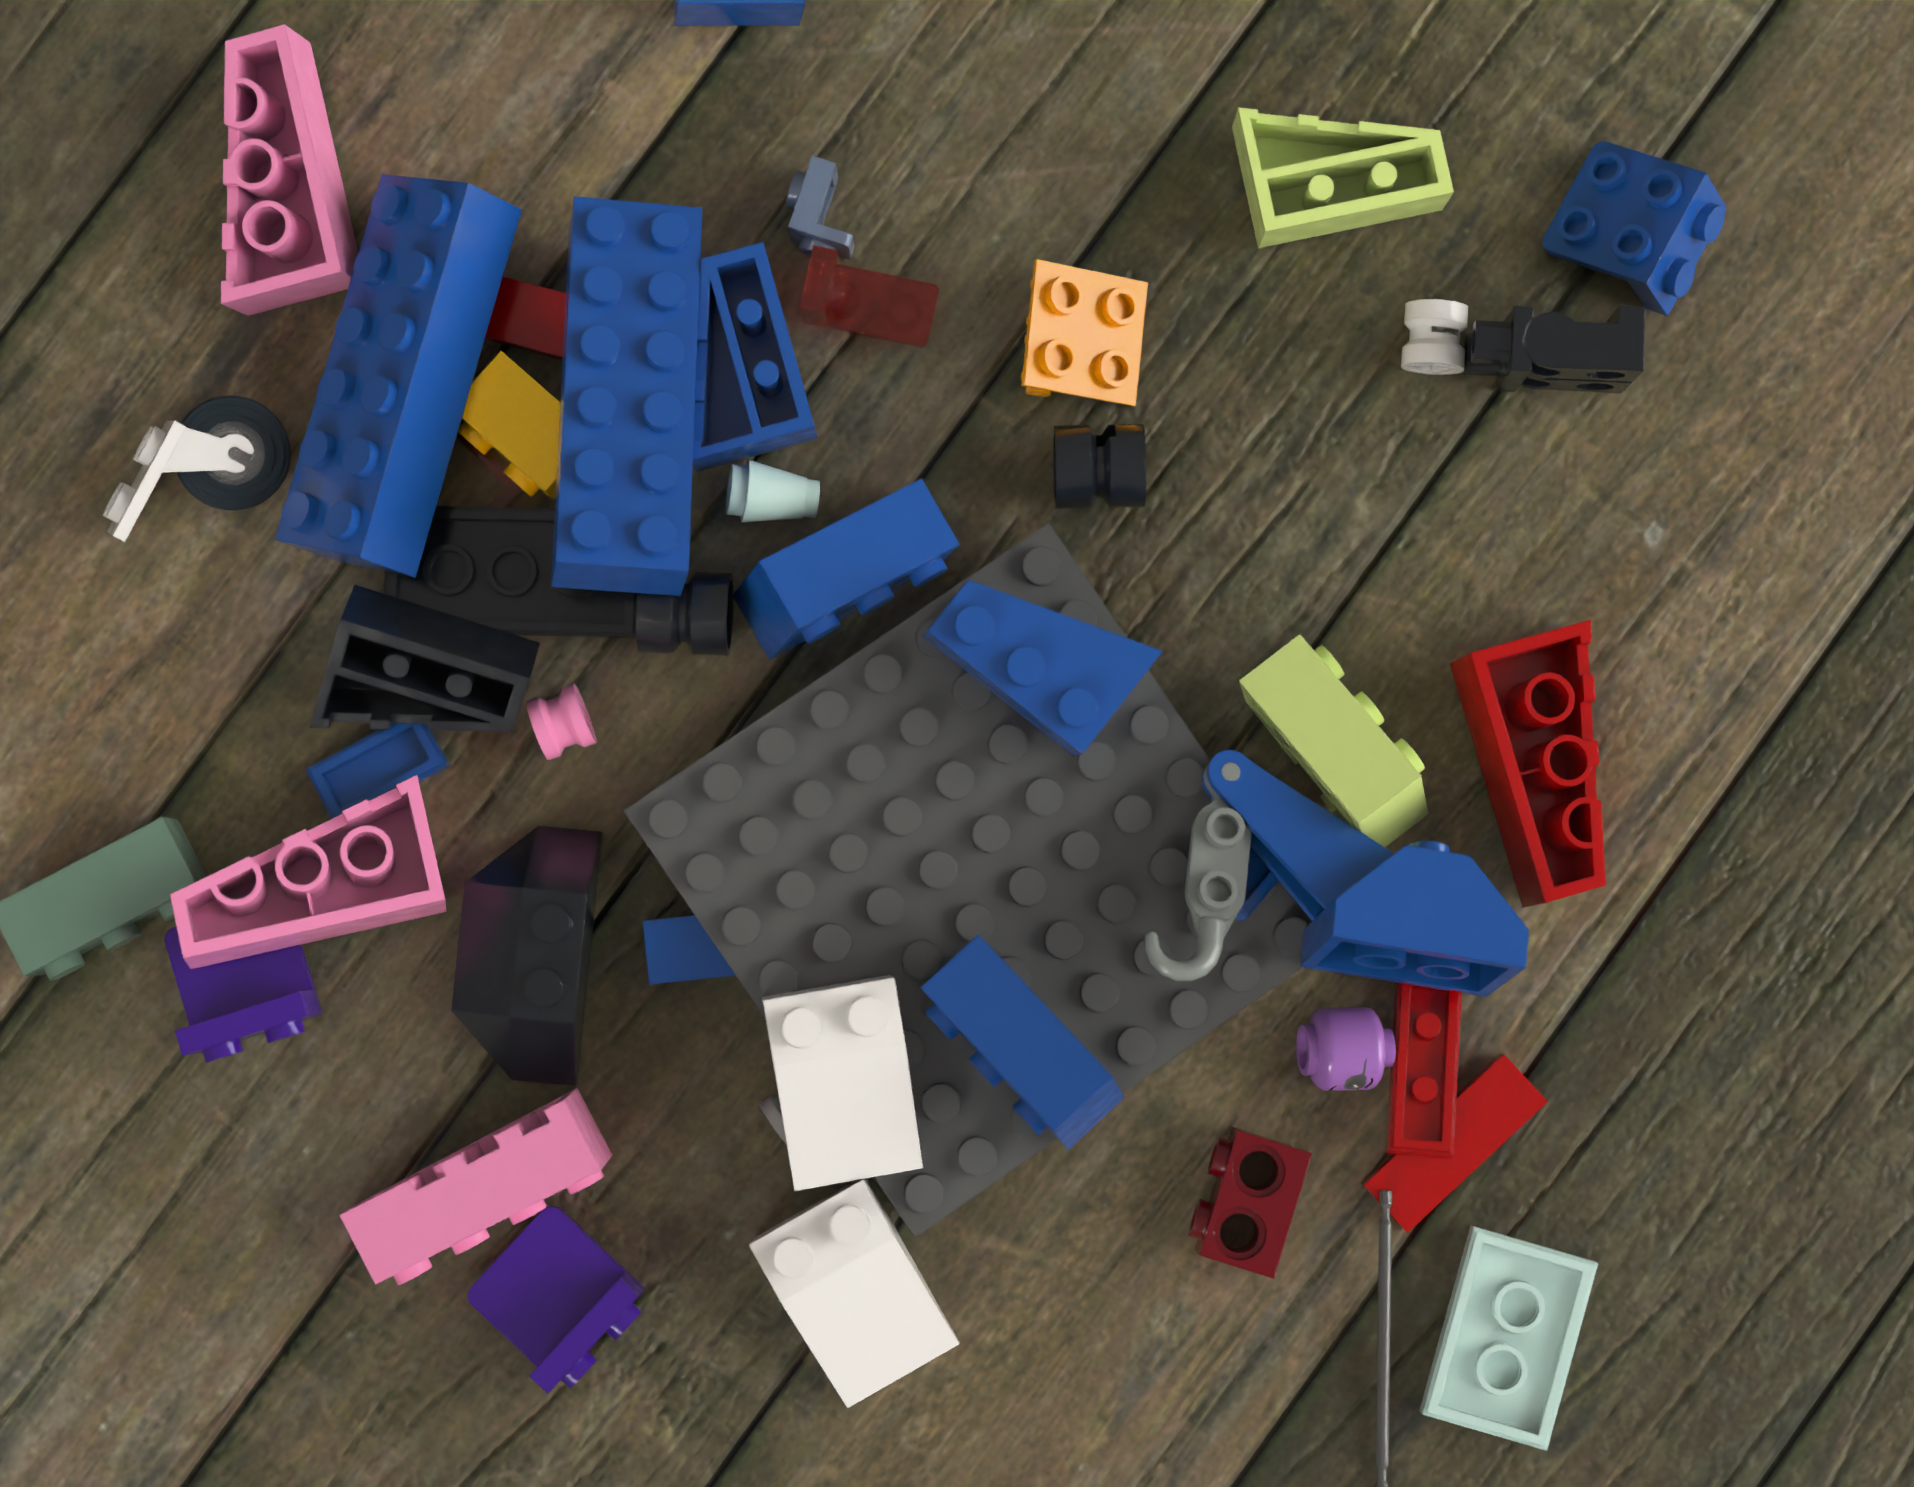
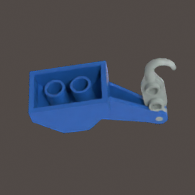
(1373, 912)

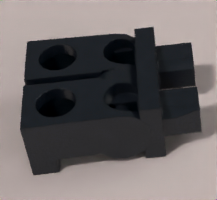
(1558, 352)

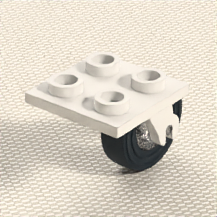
(223, 451)

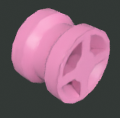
(561, 722)

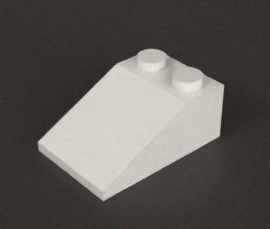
(843, 1082)
(854, 1291)

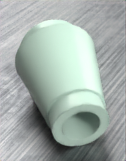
(768, 493)

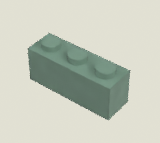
(99, 899)

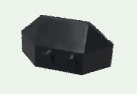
(530, 953)

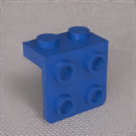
(1637, 222)

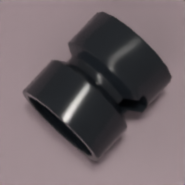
(1099, 466)
(697, 617)

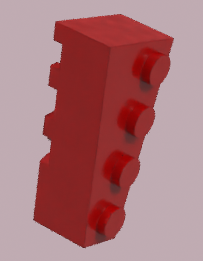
(1539, 757)

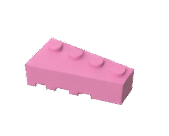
(285, 191)
(478, 1187)

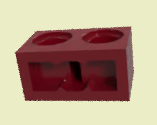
(1268, 1205)

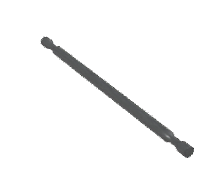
(1383, 1337)

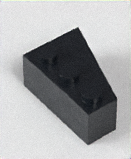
(421, 668)

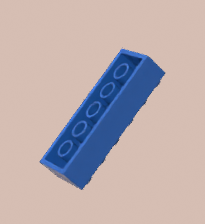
(398, 373)
(627, 397)

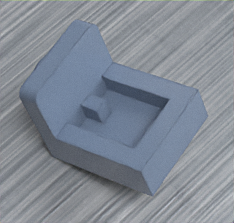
(810, 200)

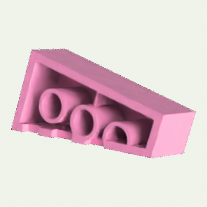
(319, 884)

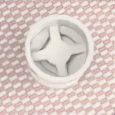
(1434, 336)

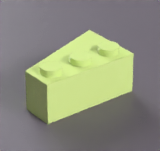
(1335, 176)
(1338, 740)

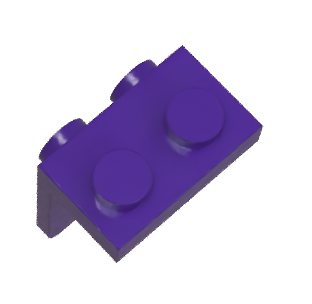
(242, 999)
(556, 1297)

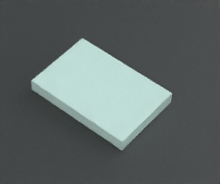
(1508, 1337)

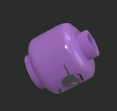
(1344, 1048)

